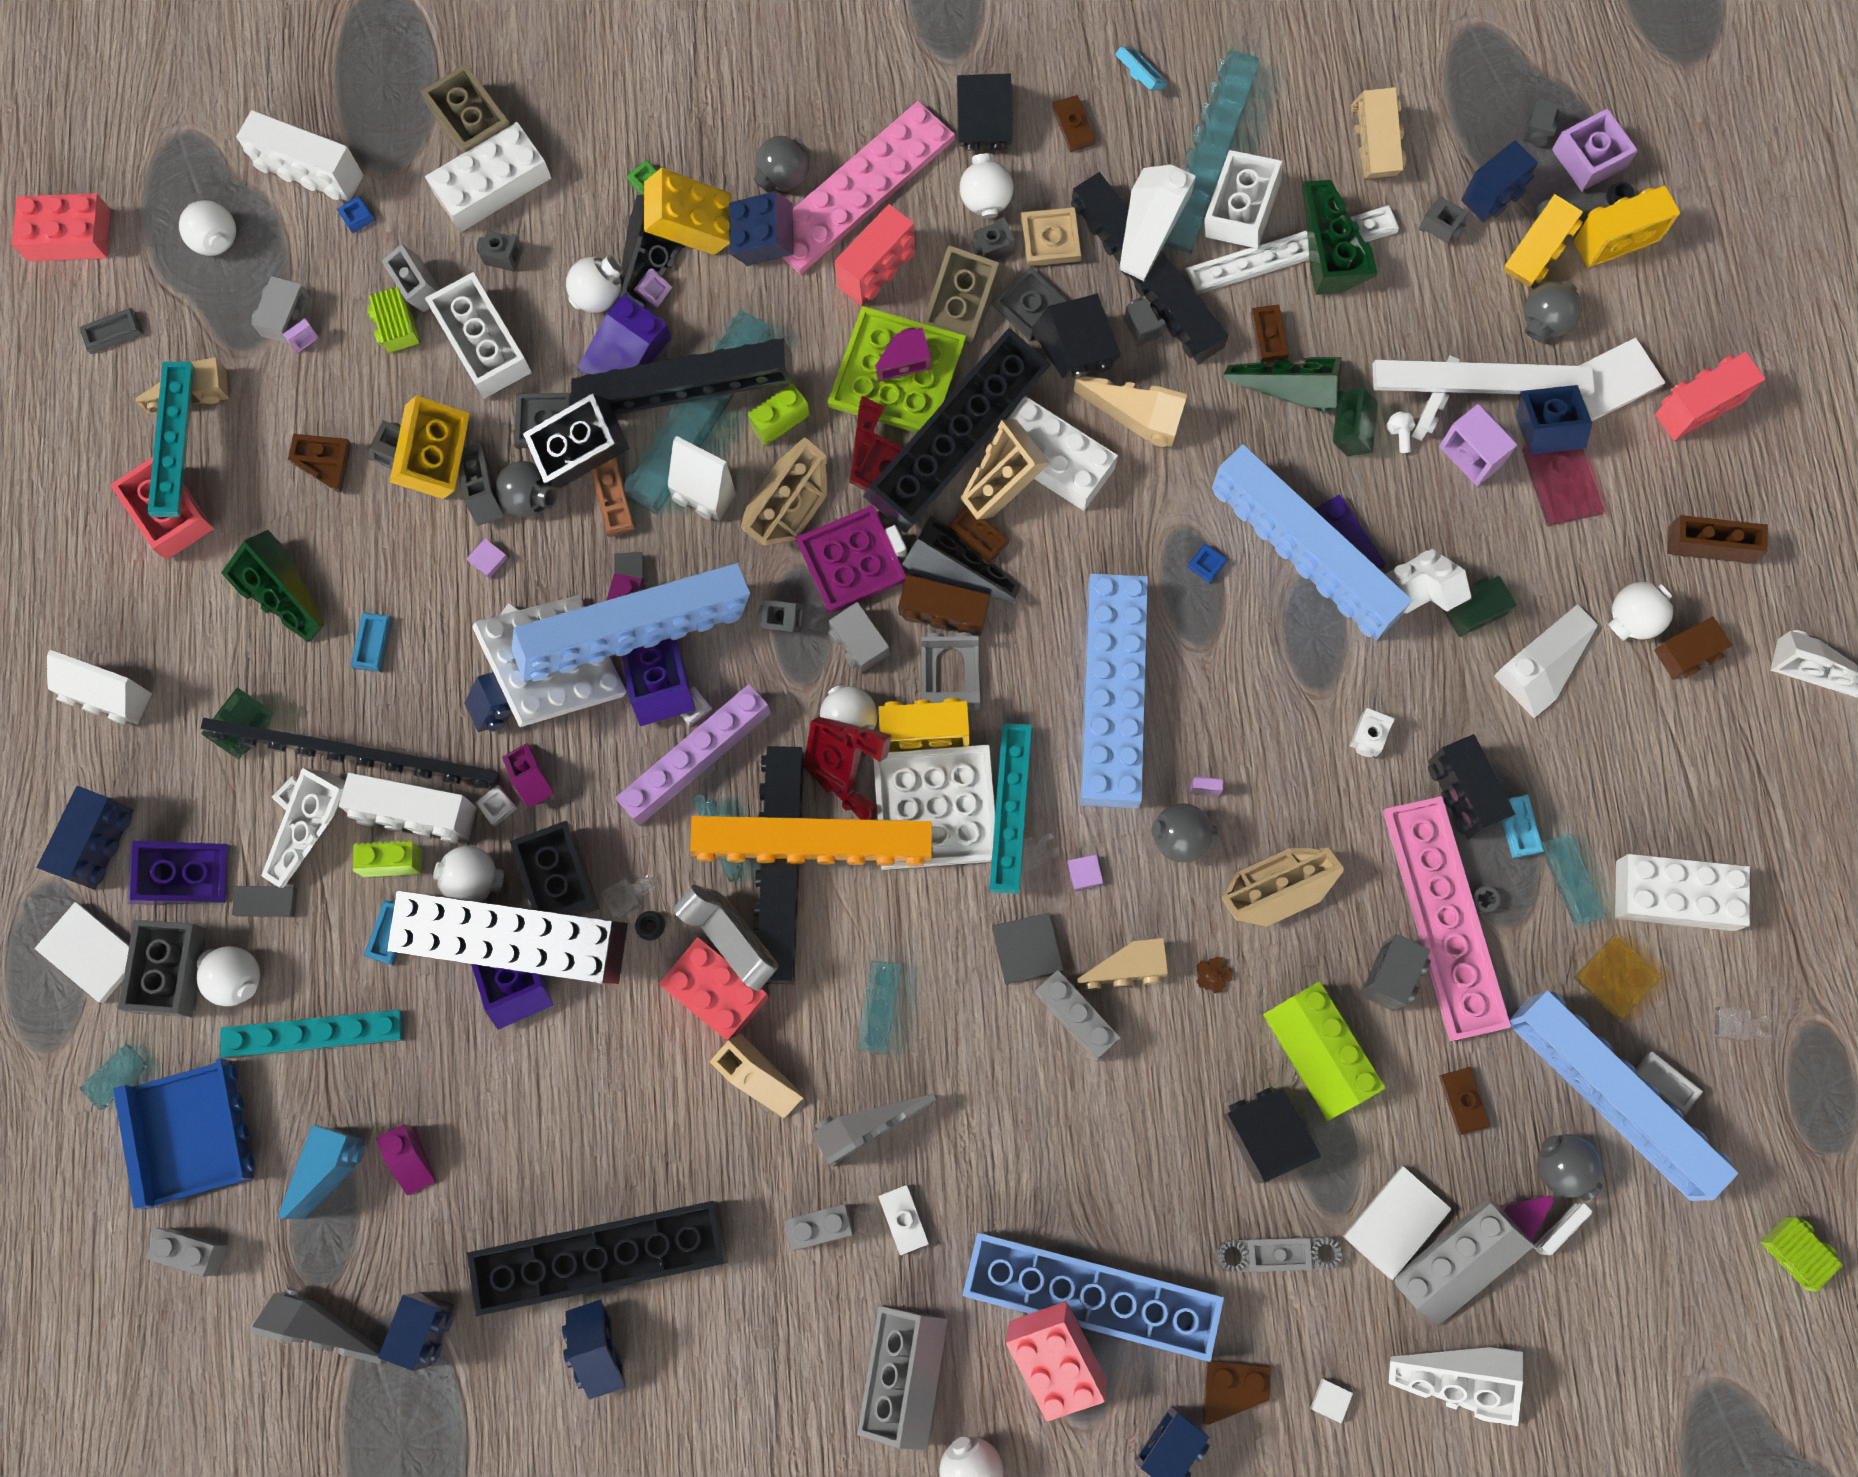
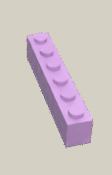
(693, 755)

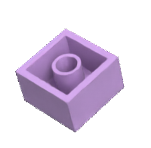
(1594, 149)
(1478, 444)

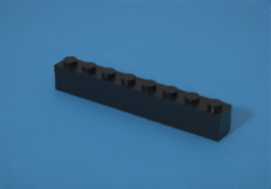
(1163, 286)
(689, 377)
(780, 880)

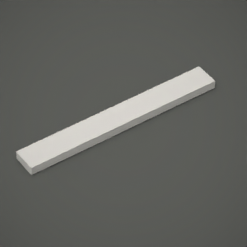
(1278, 254)
(1478, 377)

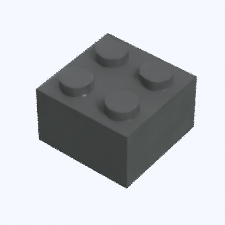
(1396, 973)

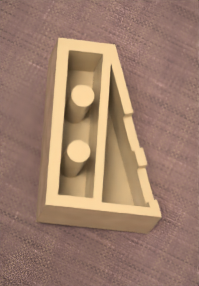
(1380, 132)
(1005, 470)

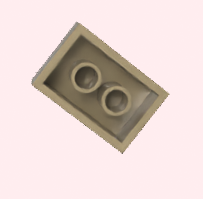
(464, 109)

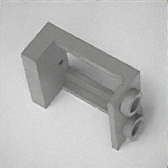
(969, 648)

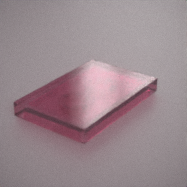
(1563, 485)

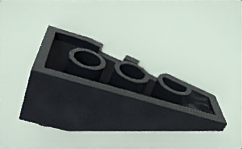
(644, 252)
(944, 559)

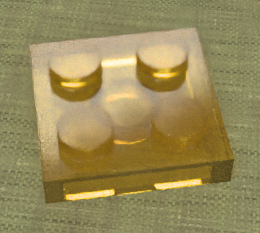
(1617, 977)

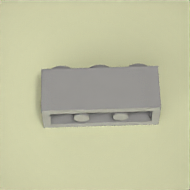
(1076, 1015)

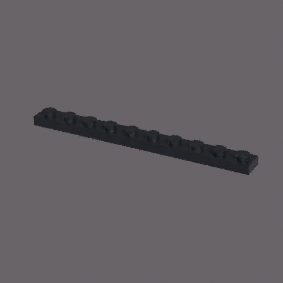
(339, 751)

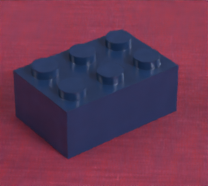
(86, 838)

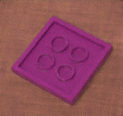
(851, 559)

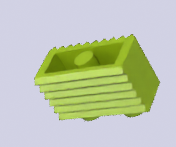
(393, 319)
(778, 414)
(387, 859)
(1802, 1253)

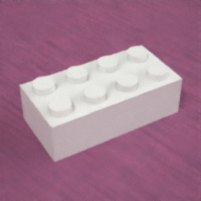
(300, 156)
(488, 177)
(478, 335)
(1076, 461)
(407, 807)
(1682, 892)

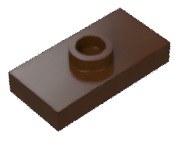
(1073, 123)
(978, 534)
(1464, 1101)

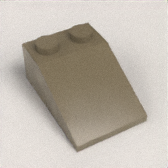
(963, 292)

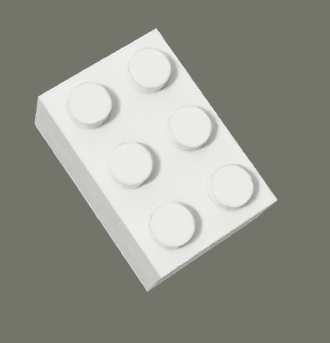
(1243, 199)

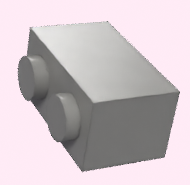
(410, 276)
(280, 308)
(859, 638)
(819, 1227)
(186, 1252)

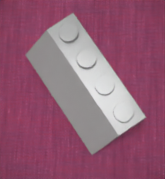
(1462, 1261)
(902, 1378)

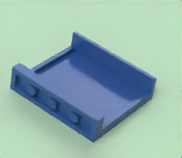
(184, 1134)

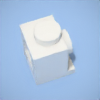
(1375, 722)

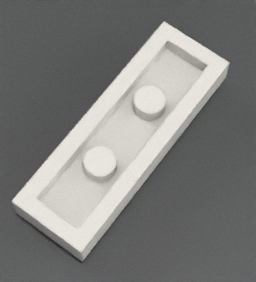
(1427, 420)

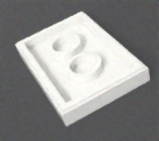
(1621, 378)
(86, 952)
(1396, 1223)

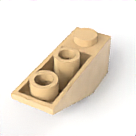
(208, 387)
(1136, 961)
(756, 1076)

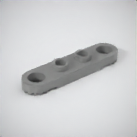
(1279, 1254)

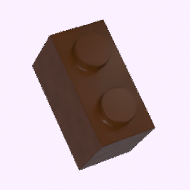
(1692, 648)

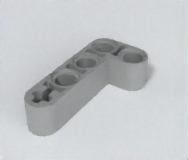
(728, 933)

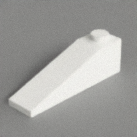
(1152, 213)
(1546, 663)
(1815, 663)
(306, 817)
(1475, 1379)

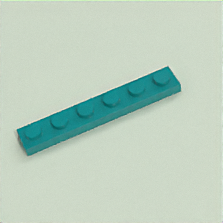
(171, 439)
(1010, 809)
(311, 1034)

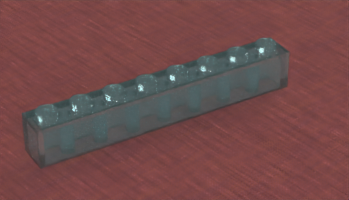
(1213, 143)
(688, 421)

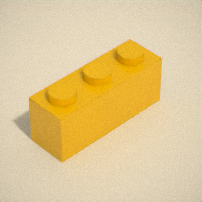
(1544, 241)

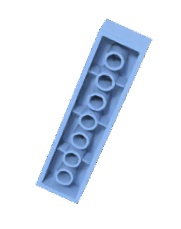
(1309, 543)
(629, 622)
(1114, 691)
(1623, 1097)
(1098, 1295)

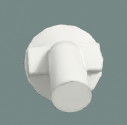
(1402, 424)

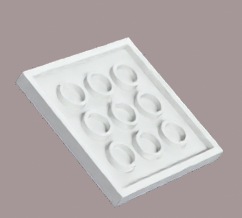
(559, 691)
(941, 787)

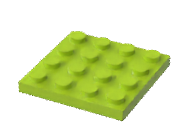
(906, 399)

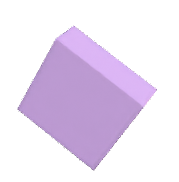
(653, 288)
(300, 335)
(487, 558)
(1206, 786)
(1085, 872)

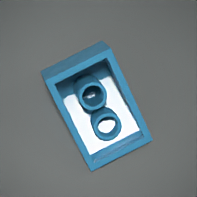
(322, 1165)

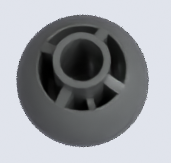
(781, 164)
(1552, 310)
(523, 490)
(1184, 832)
(1570, 1166)

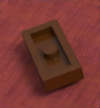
(1269, 333)

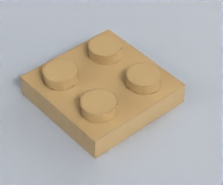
(1050, 236)

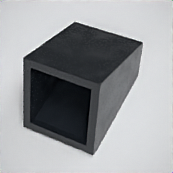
(984, 111)
(1077, 337)
(1270, 1135)

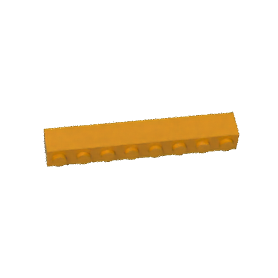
(810, 839)

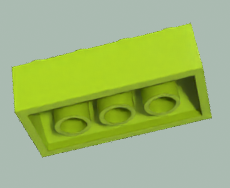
(1323, 1051)

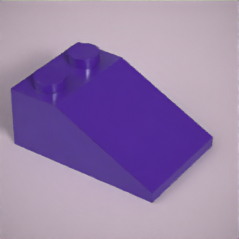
(625, 339)
(657, 682)
(176, 873)
(511, 993)

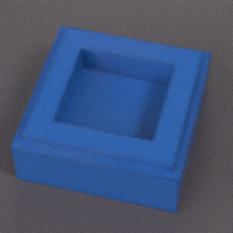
(355, 214)
(1207, 563)

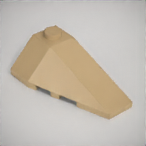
(1149, 413)

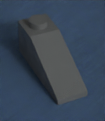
(479, 485)

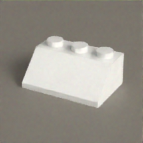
(95, 689)

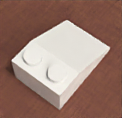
(699, 480)

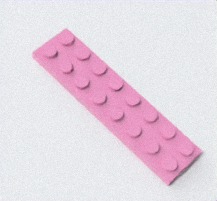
(865, 183)
(1446, 919)

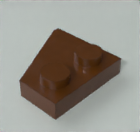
(321, 458)
(1233, 1389)

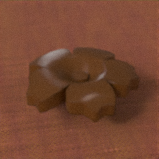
(1213, 975)

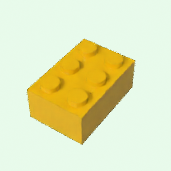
(686, 211)
(1626, 226)
(429, 447)
(925, 724)

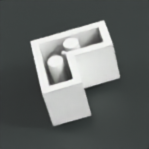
(1431, 579)

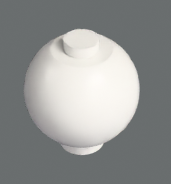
(986, 186)
(207, 228)
(594, 284)
(1641, 611)
(850, 707)
(468, 874)
(227, 975)
(971, 1459)

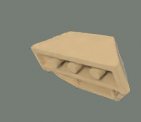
(787, 496)
(1281, 885)

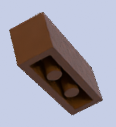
(1717, 539)
(943, 605)

